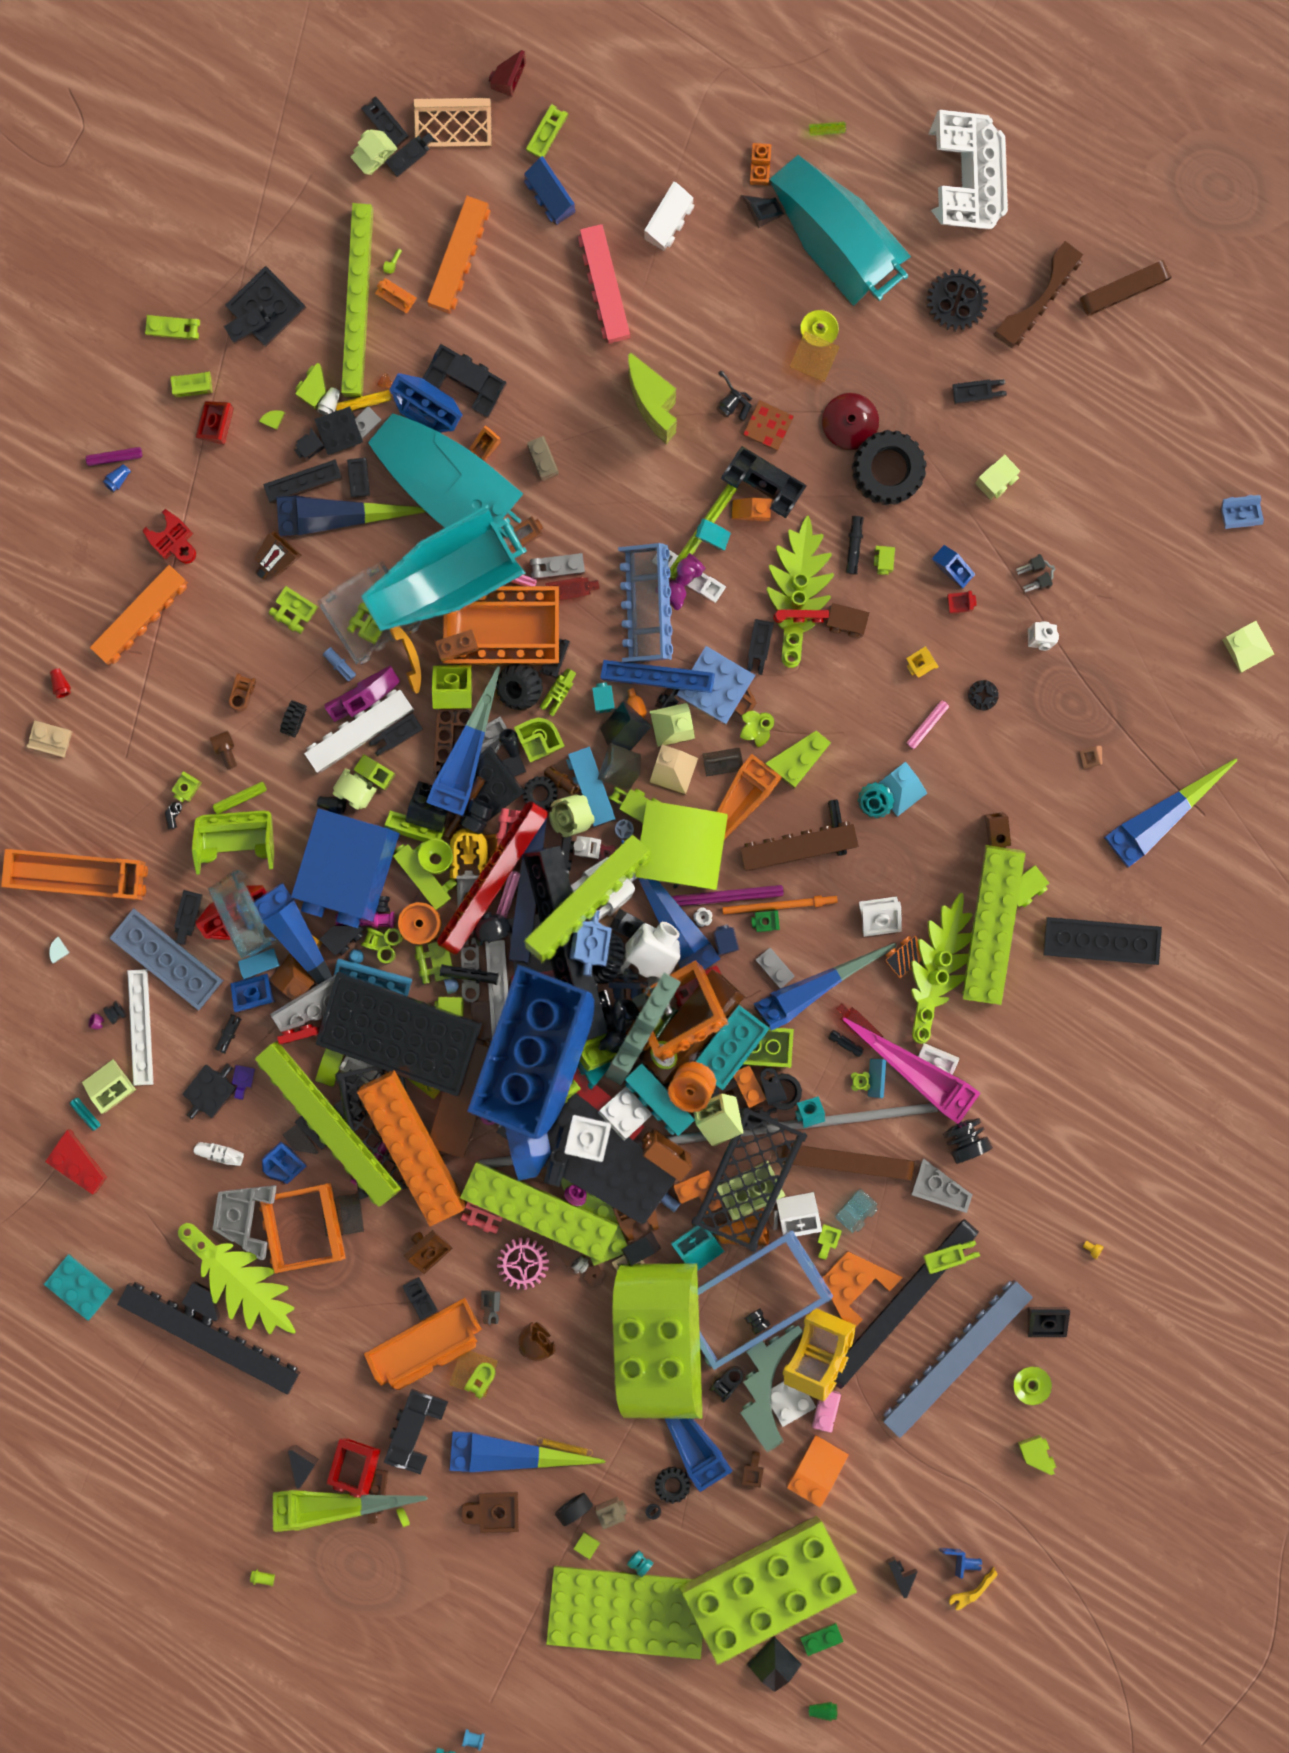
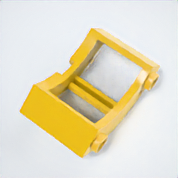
(819, 1354)

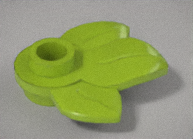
(754, 729)

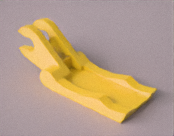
(971, 1596)

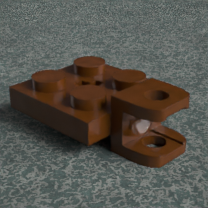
(484, 1514)

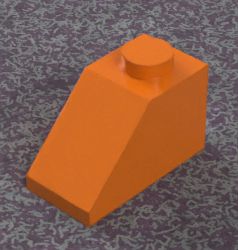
(751, 509)

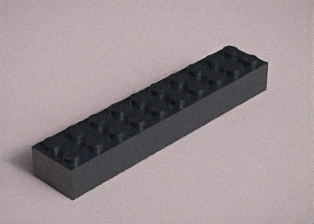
(550, 889)

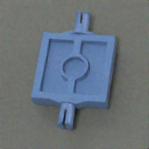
(591, 944)

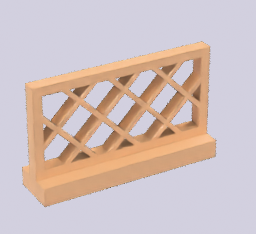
(456, 106)

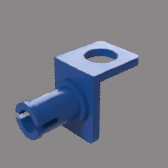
(961, 1562)

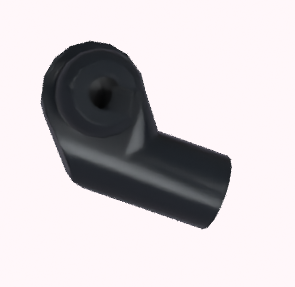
(171, 813)

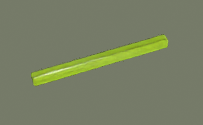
(711, 516)

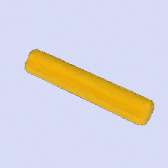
(365, 401)

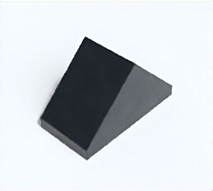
(641, 1249)

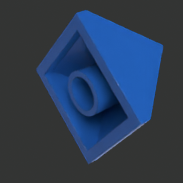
(251, 993)

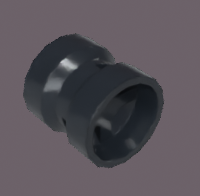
(757, 1321)

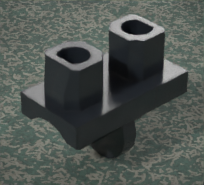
(620, 987)

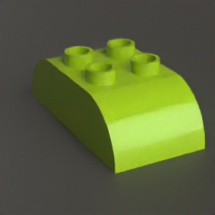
(657, 1341)

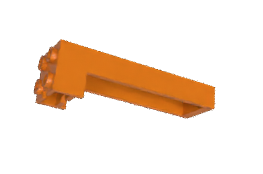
(74, 874)

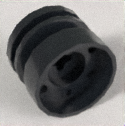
(967, 1140)

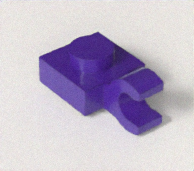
(243, 1078)

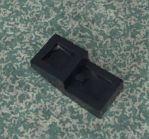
(420, 1298)

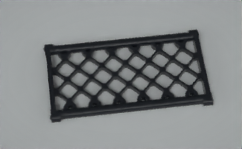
(340, 1077)
(752, 1246)

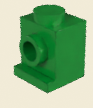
(773, 921)

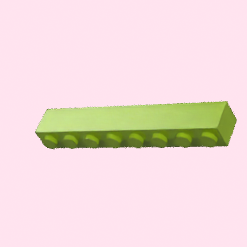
(587, 898)

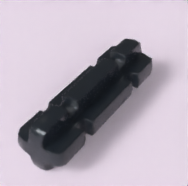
(846, 1043)

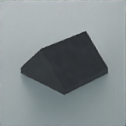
(625, 727)
(1048, 1321)
(301, 1463)

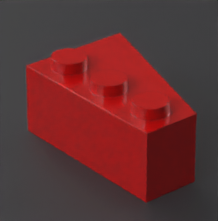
(75, 1163)

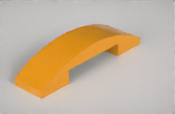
(413, 676)

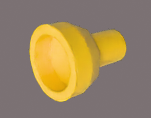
(1094, 1249)

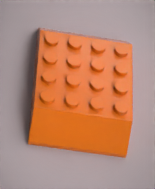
(510, 626)

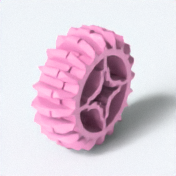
(505, 1265)

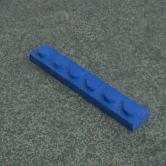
(657, 676)

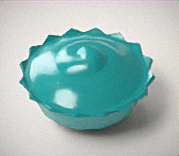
(876, 800)

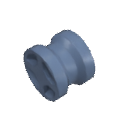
(624, 829)

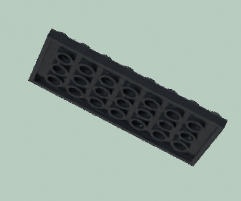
(398, 1033)

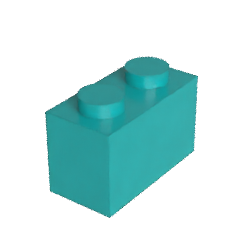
(603, 698)

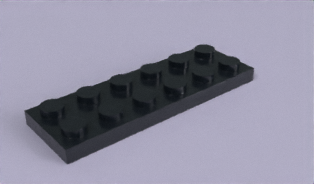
(1102, 941)

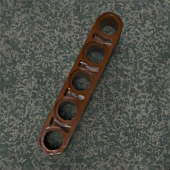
(1125, 288)

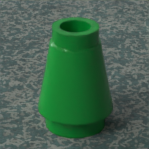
(825, 1711)

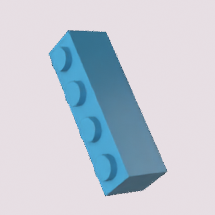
(593, 789)

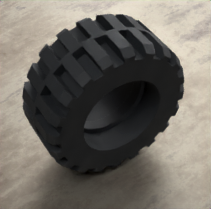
(907, 449)

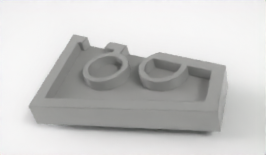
(939, 1188)

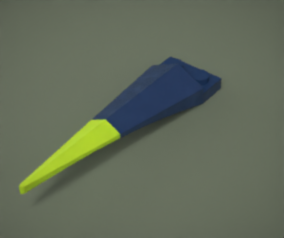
(308, 515)

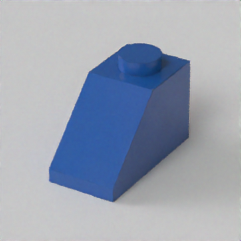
(953, 566)

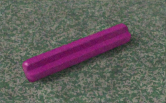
(114, 456)

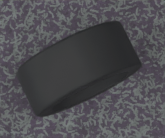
(798, 1092)
(574, 1509)

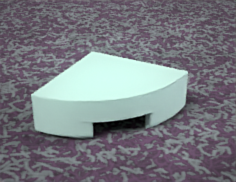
(57, 950)

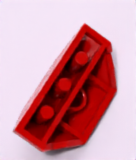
(210, 921)

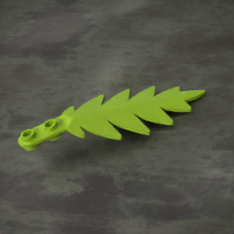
(799, 586)
(938, 964)
(240, 1282)

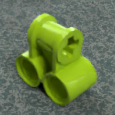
(381, 942)

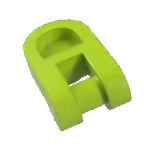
(485, 1373)

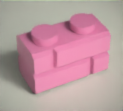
(826, 1412)

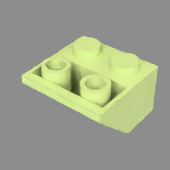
(108, 1087)
(719, 1119)

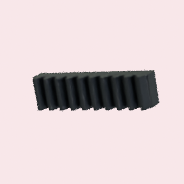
(303, 481)

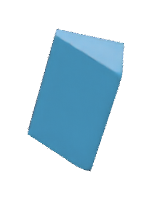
(258, 963)
(877, 1078)

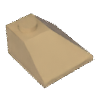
(673, 769)

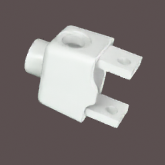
(616, 899)
(653, 951)

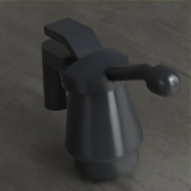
(730, 402)

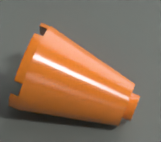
(738, 1227)

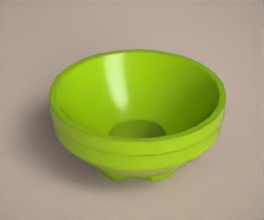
(432, 847)

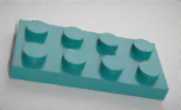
(732, 1045)

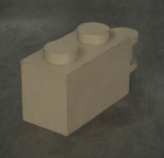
(611, 1512)

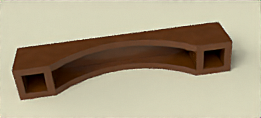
(1015, 325)

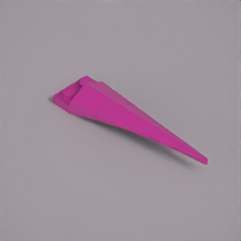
(941, 1088)

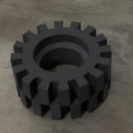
(293, 718)
(543, 782)
(669, 1496)

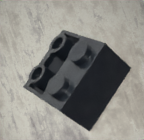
(423, 813)

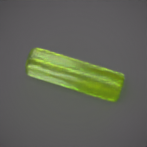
(827, 128)

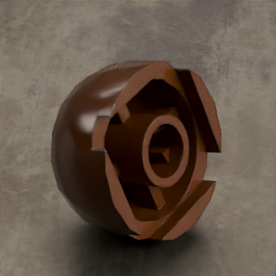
(535, 1343)

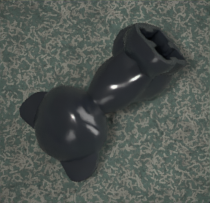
(625, 1013)

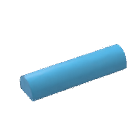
(375, 976)

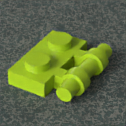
(295, 604)
(368, 629)
(438, 957)

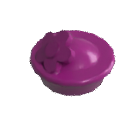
(575, 1195)

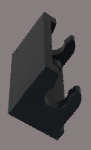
(554, 669)
(626, 923)

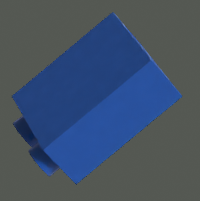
(344, 867)

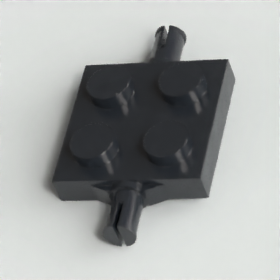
(209, 1091)

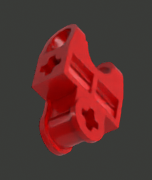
(172, 539)

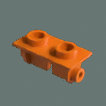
(395, 295)

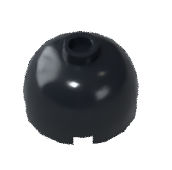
(491, 928)

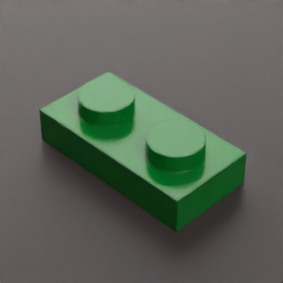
(821, 1639)

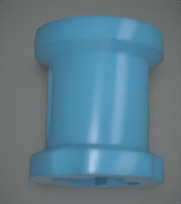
(473, 1740)

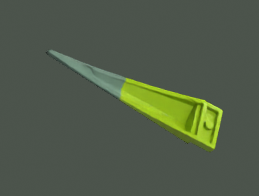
(308, 1509)

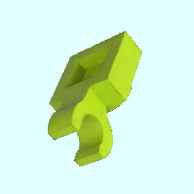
(828, 1238)

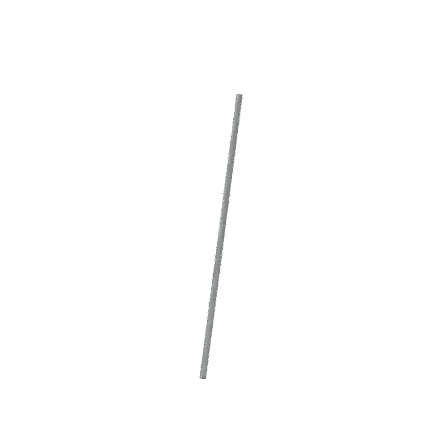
(794, 1124)

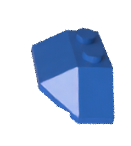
(425, 403)
(528, 1153)

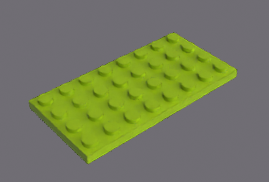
(622, 1613)

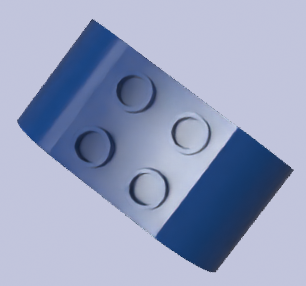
(533, 1053)

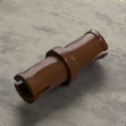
(561, 780)

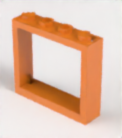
(701, 1031)
(332, 1225)

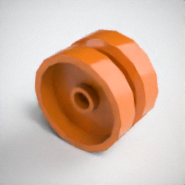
(416, 912)
(692, 1087)

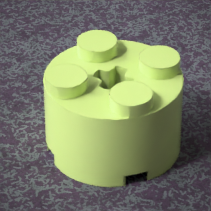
(355, 789)
(571, 815)

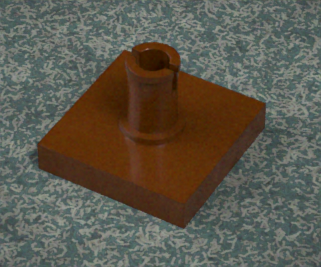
(427, 1250)

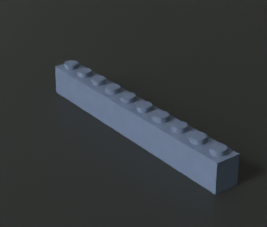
(956, 1358)

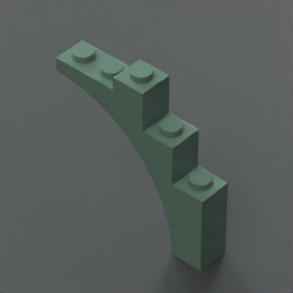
(642, 1028)
(766, 1359)

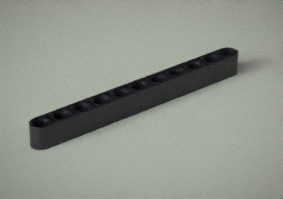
(899, 1307)

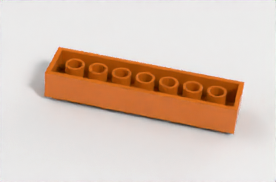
(411, 1148)

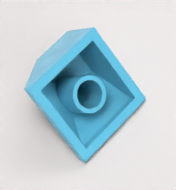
(905, 788)

